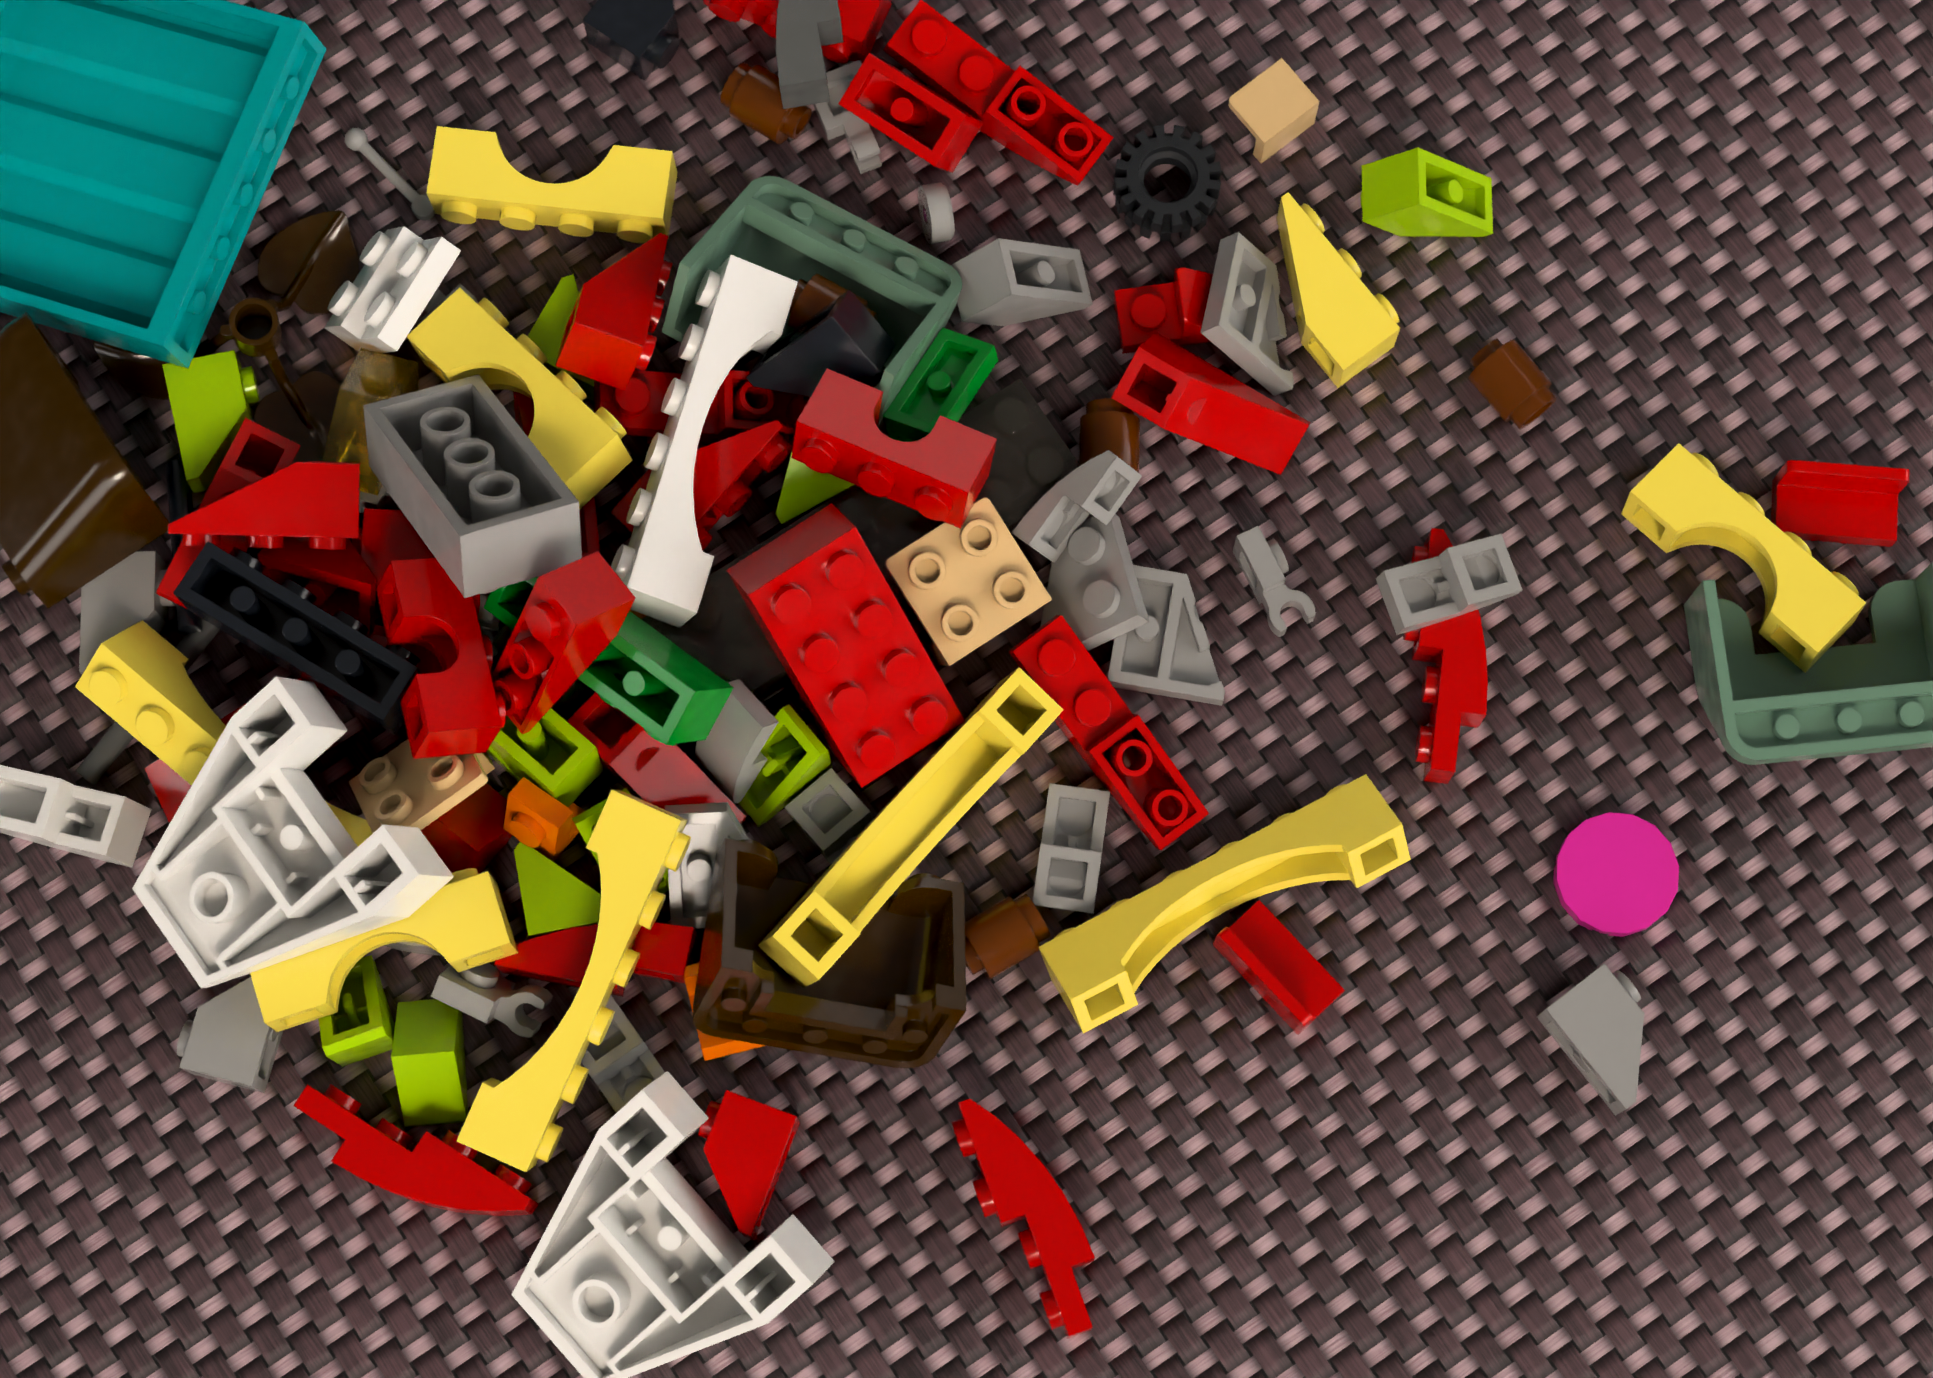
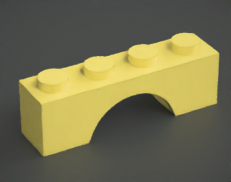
(623, 195)
(472, 340)
(1689, 505)
(459, 921)

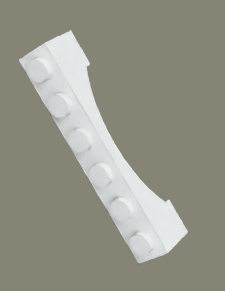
(664, 559)

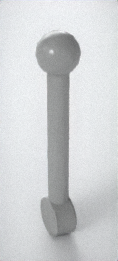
(356, 140)

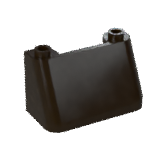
(64, 485)
(879, 1004)

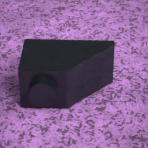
(634, 33)
(835, 338)

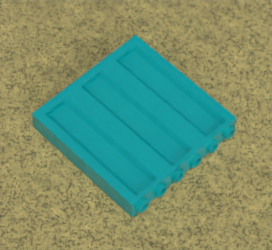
(138, 158)

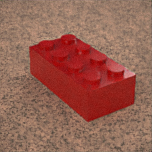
(846, 644)

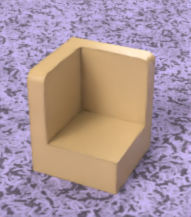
(1274, 108)

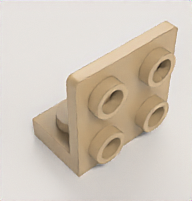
(967, 582)
(416, 790)

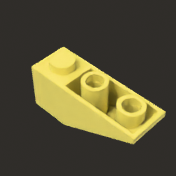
(1333, 308)

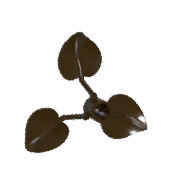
(304, 267)

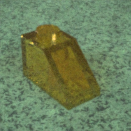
(369, 380)

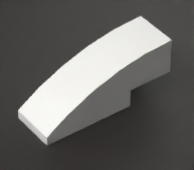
(70, 816)

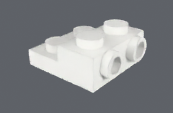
(390, 289)

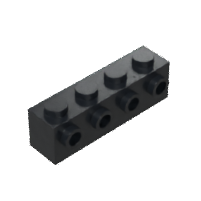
(298, 635)

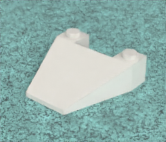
(262, 861)
(642, 1263)

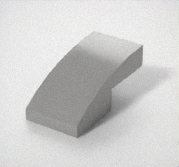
(1092, 489)
(1449, 584)
(734, 745)
(830, 815)
(1071, 848)
(622, 1061)

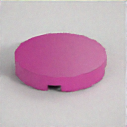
(1616, 874)

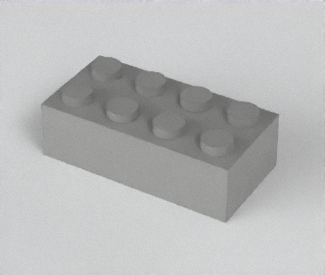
(472, 485)

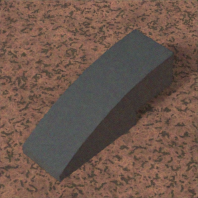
(800, 33)

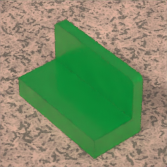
(940, 385)

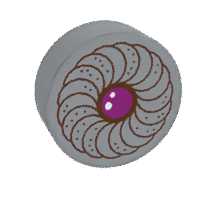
(936, 213)

